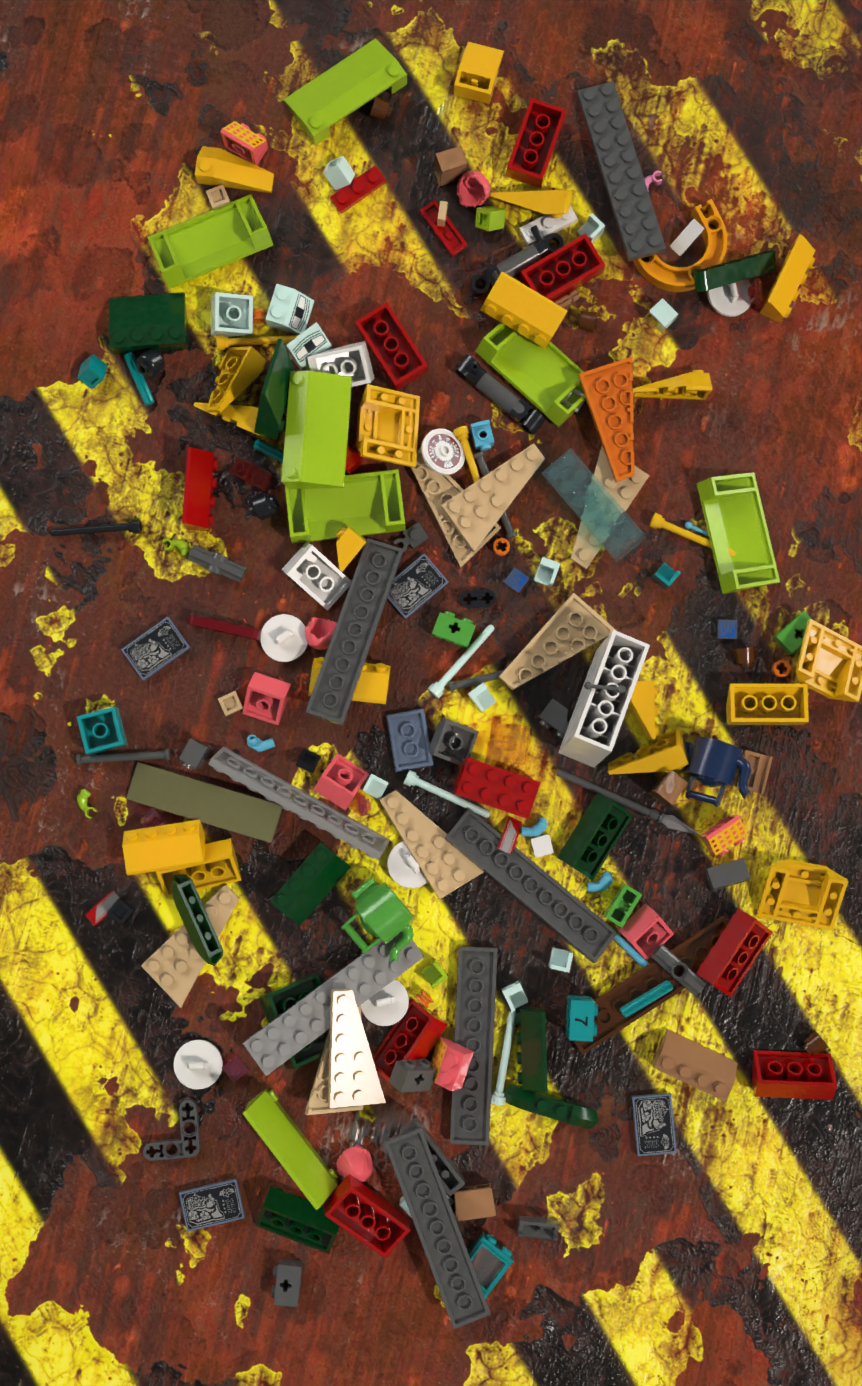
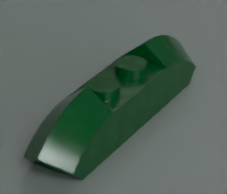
(196, 919)
(551, 1107)

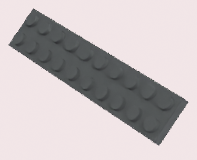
(621, 171)
(354, 632)
(531, 886)
(476, 1032)
(437, 1227)

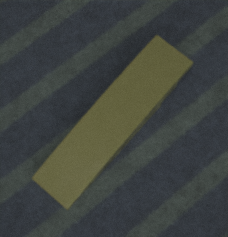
(205, 802)

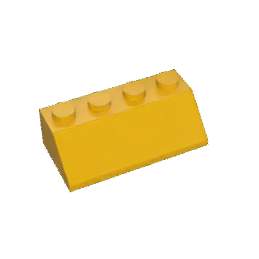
(788, 280)
(523, 310)
(371, 686)
(767, 704)
(164, 847)
(218, 869)

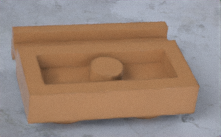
(760, 769)

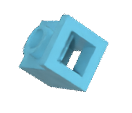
(482, 443)

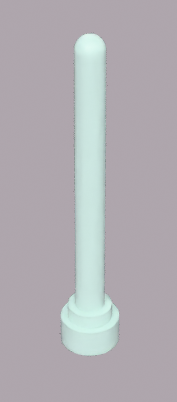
(438, 687)
(413, 779)
(498, 1095)

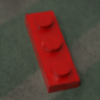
(358, 189)
(447, 235)

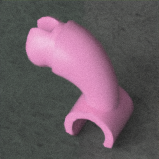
(651, 178)

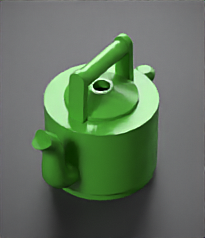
(381, 916)

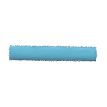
(630, 950)

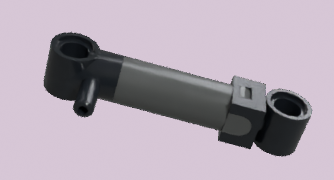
(517, 262)
(517, 408)

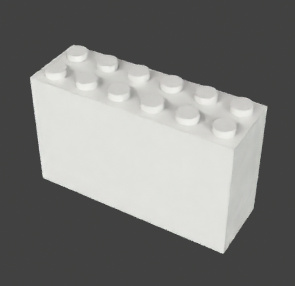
(601, 711)

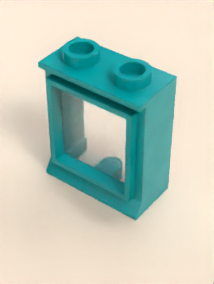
(489, 1261)

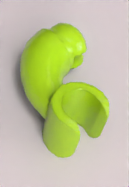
(180, 544)
(82, 799)

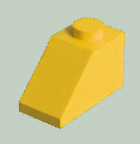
(348, 545)

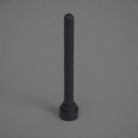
(133, 526)

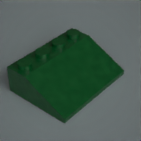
(148, 323)
(275, 394)
(280, 1000)

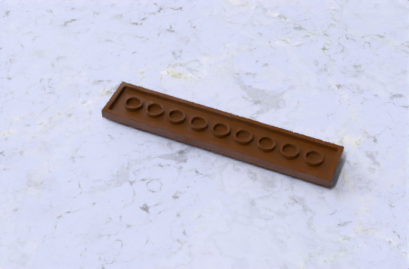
(610, 1019)

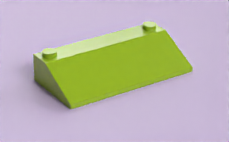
(345, 89)
(210, 241)
(538, 373)
(316, 430)
(367, 503)
(738, 523)
(291, 1147)

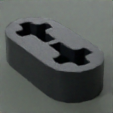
(477, 594)

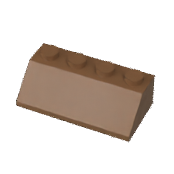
(695, 1065)

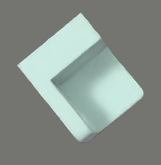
(339, 173)
(593, 228)
(663, 314)
(547, 572)
(481, 697)
(375, 786)
(560, 959)
(514, 995)

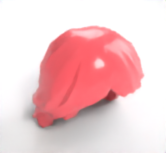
(473, 189)
(319, 633)
(355, 1162)

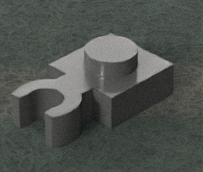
(413, 536)

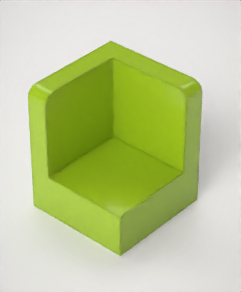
(490, 218)
(434, 973)

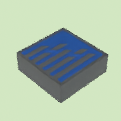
(516, 580)
(727, 629)

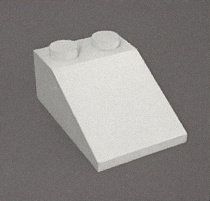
(346, 360)
(317, 575)

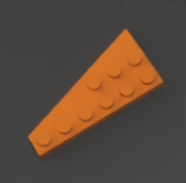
(611, 406)

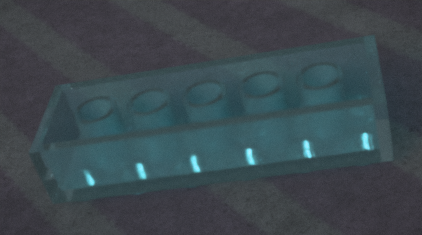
(593, 505)

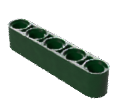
(735, 270)

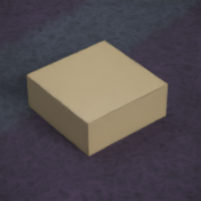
(217, 196)
(442, 213)
(230, 703)

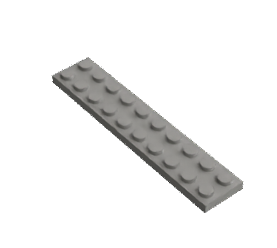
(299, 802)
(311, 1014)

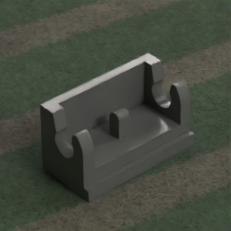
(727, 874)
(537, 1227)

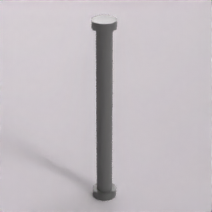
(504, 518)
(474, 681)
(123, 757)

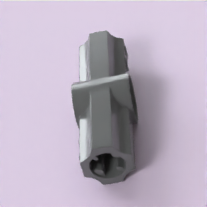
(217, 563)
(686, 978)

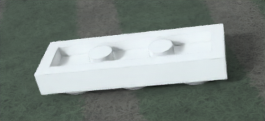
(547, 226)

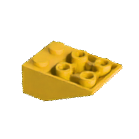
(478, 72)
(644, 709)

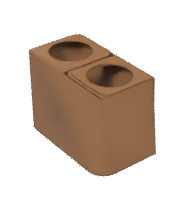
(448, 165)
(668, 788)
(474, 1202)

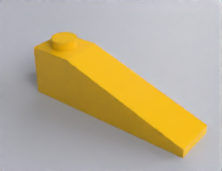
(221, 167)
(545, 201)
(238, 370)
(689, 386)
(242, 415)
(663, 755)

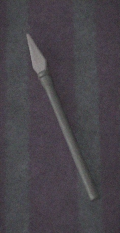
(668, 820)

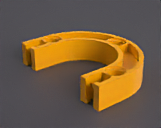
(680, 278)

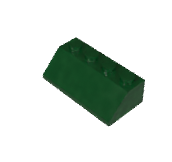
(595, 836)
(310, 883)
(532, 1049)
(297, 1220)

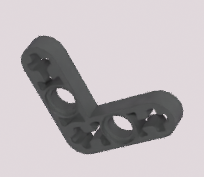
(181, 1143)

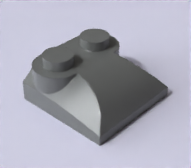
(453, 741)

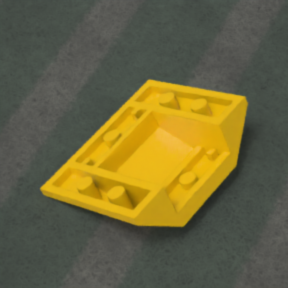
(388, 426)
(830, 663)
(802, 894)

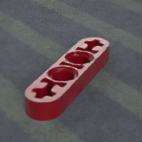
(224, 627)

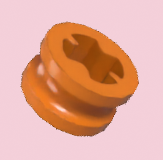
(259, 316)
(502, 541)
(785, 665)
(424, 998)

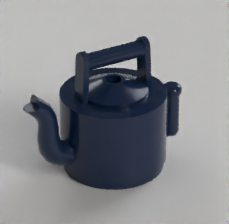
(715, 765)

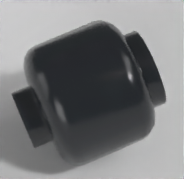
(150, 363)
(264, 506)

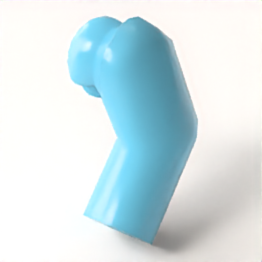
(259, 745)
(538, 828)
(602, 885)

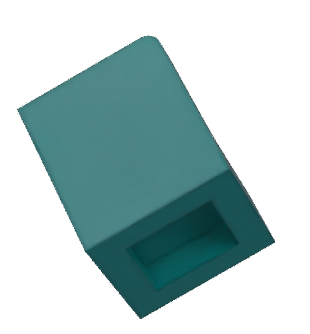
(92, 371)
(665, 576)

